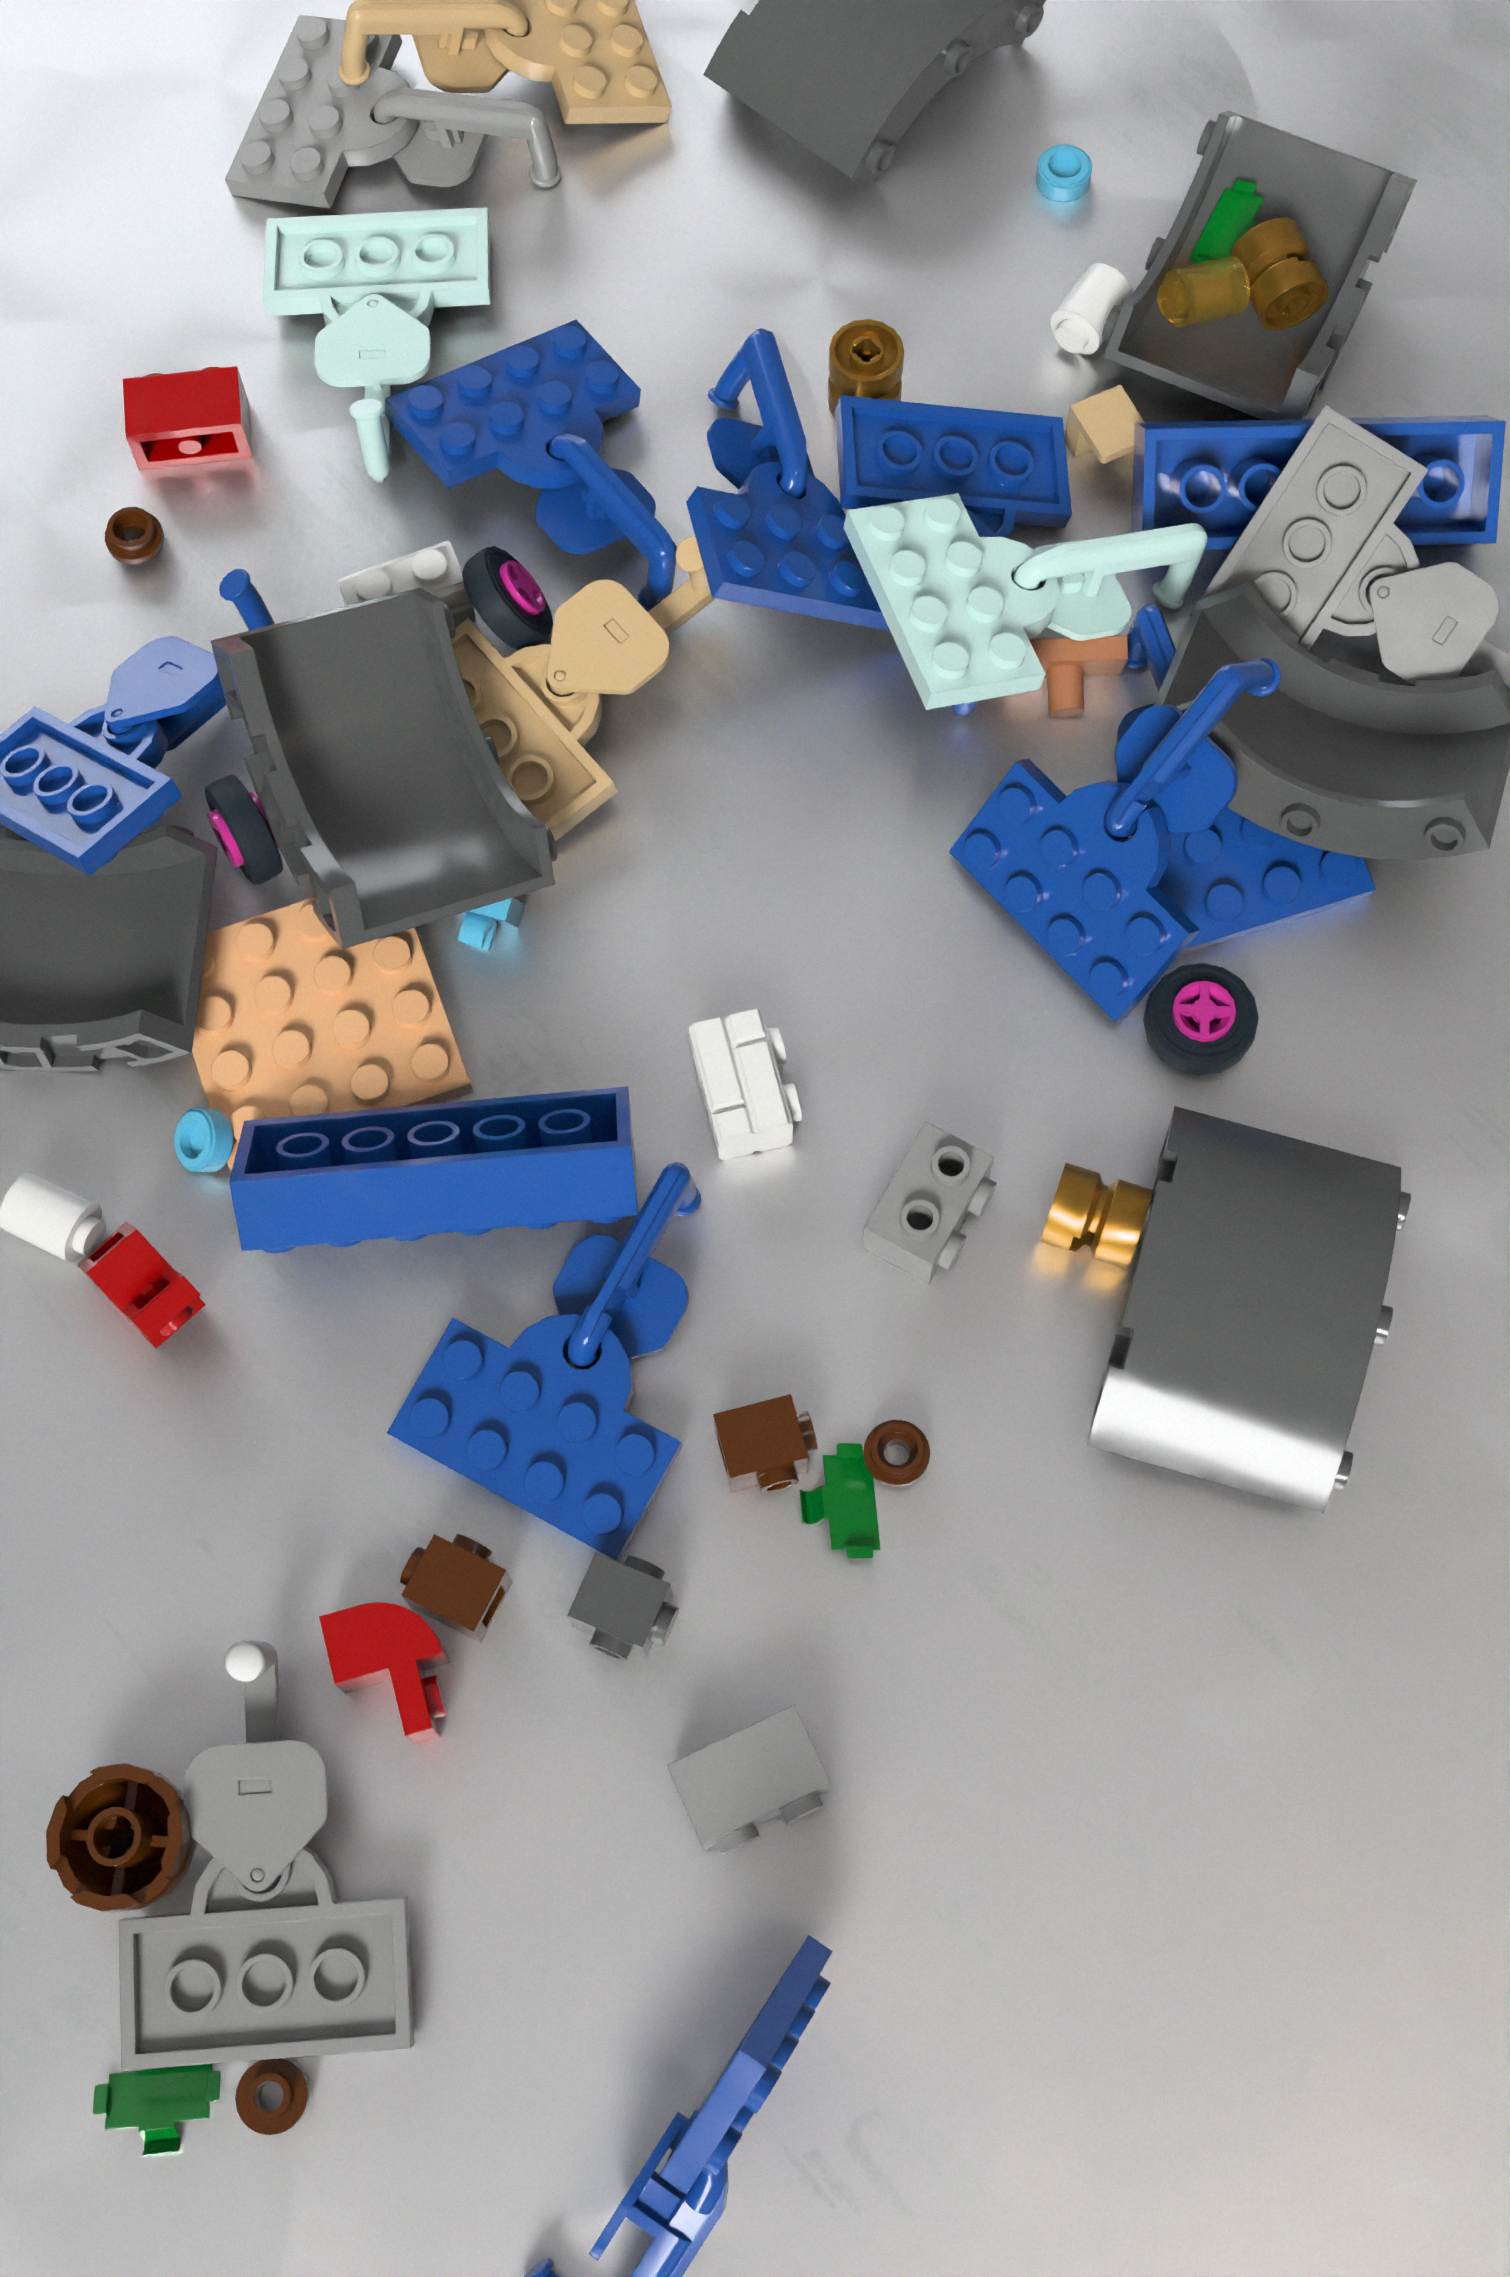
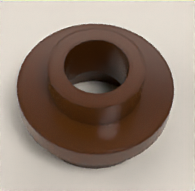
(131, 523)
(896, 1433)
(294, 2102)

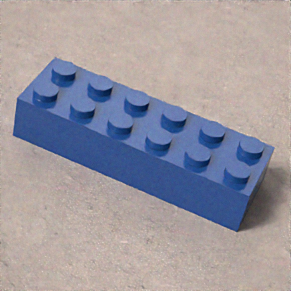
(1226, 468)
(434, 1170)

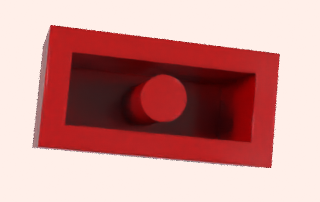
(187, 418)

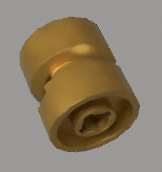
(1281, 277)
(865, 362)
(1097, 1215)

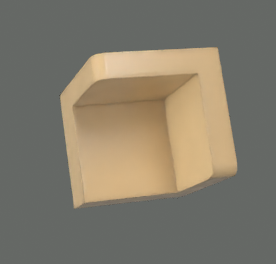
(1103, 425)

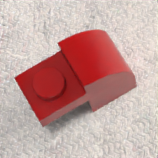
(141, 1284)
(386, 1644)

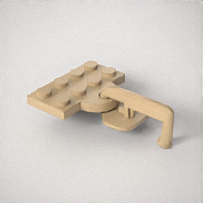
(584, 48)
(597, 648)

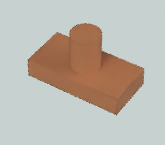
(1069, 661)

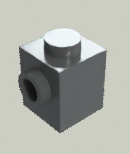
(623, 1606)

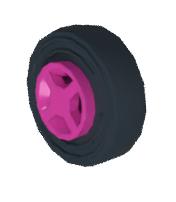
(507, 598)
(243, 829)
(1211, 998)

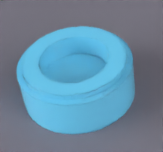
(1063, 173)
(203, 1140)

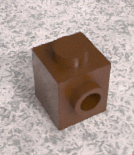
(765, 1444)
(456, 1584)

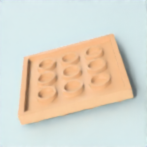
(319, 1027)

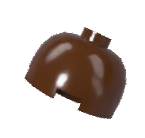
(120, 1838)

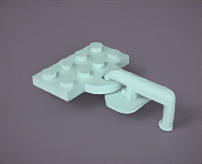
(377, 294)
(973, 602)

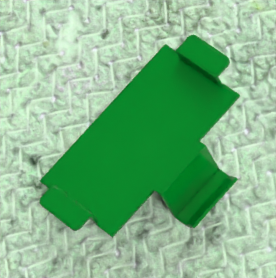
(1228, 222)
(846, 1502)
(157, 2101)

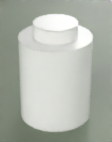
(1084, 311)
(52, 1217)

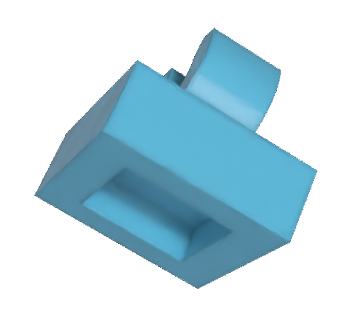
(481, 923)

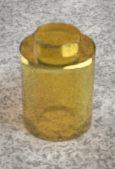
(1204, 292)

